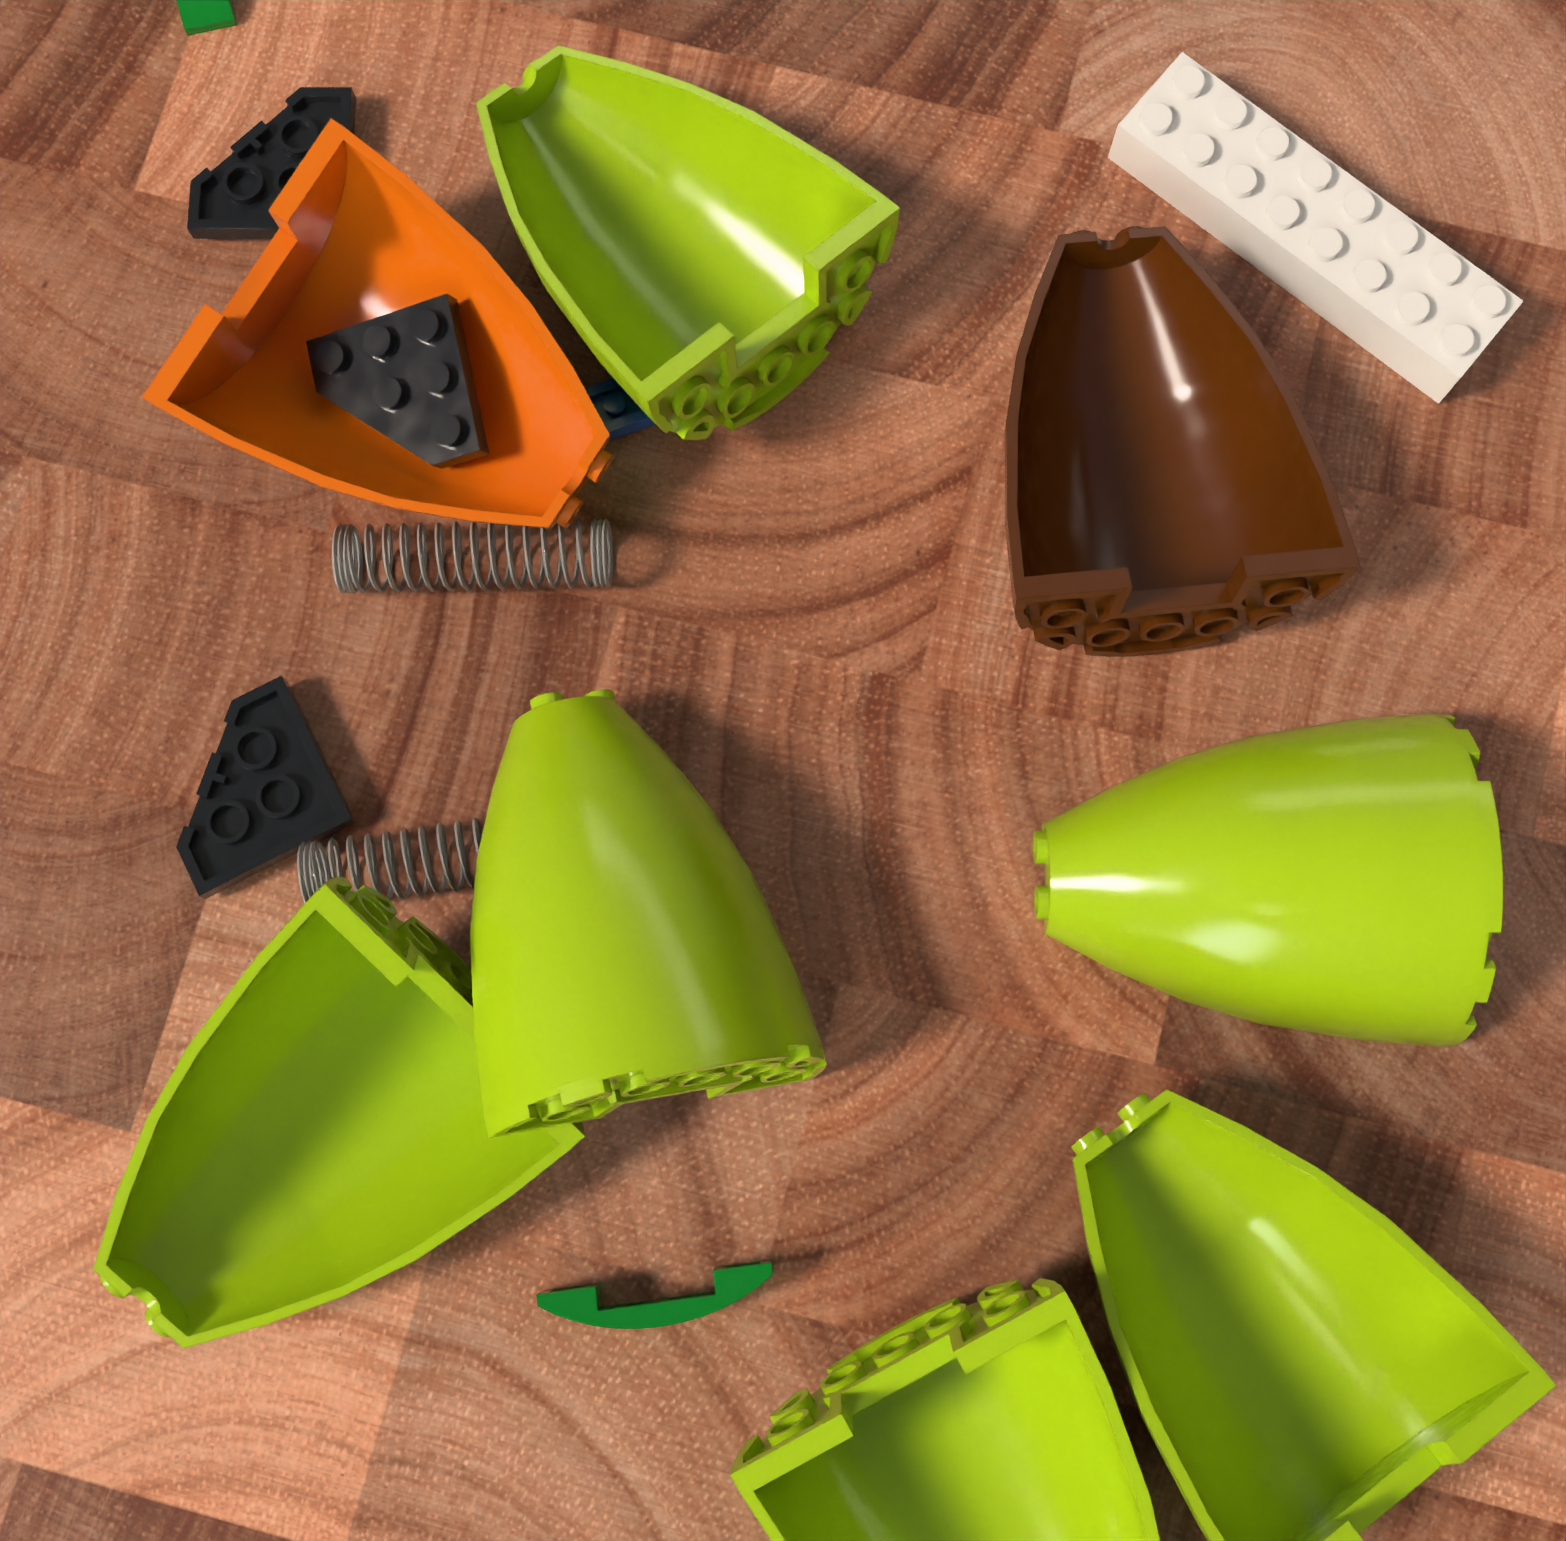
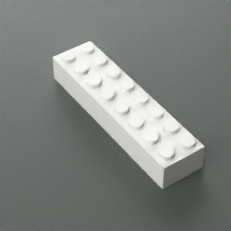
(1311, 227)

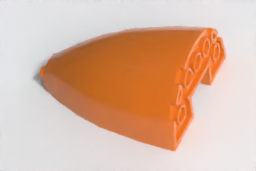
(351, 249)

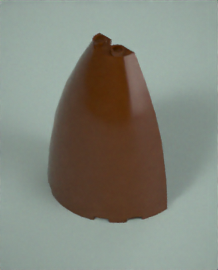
(1157, 460)

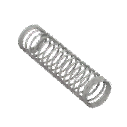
(348, 558)
(314, 866)

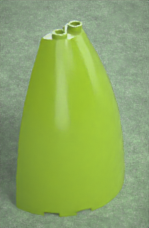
(682, 234)
(1294, 879)
(618, 933)
(314, 1129)
(1282, 1329)
(955, 1433)

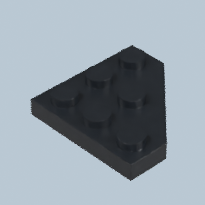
(238, 192)
(407, 380)
(260, 793)

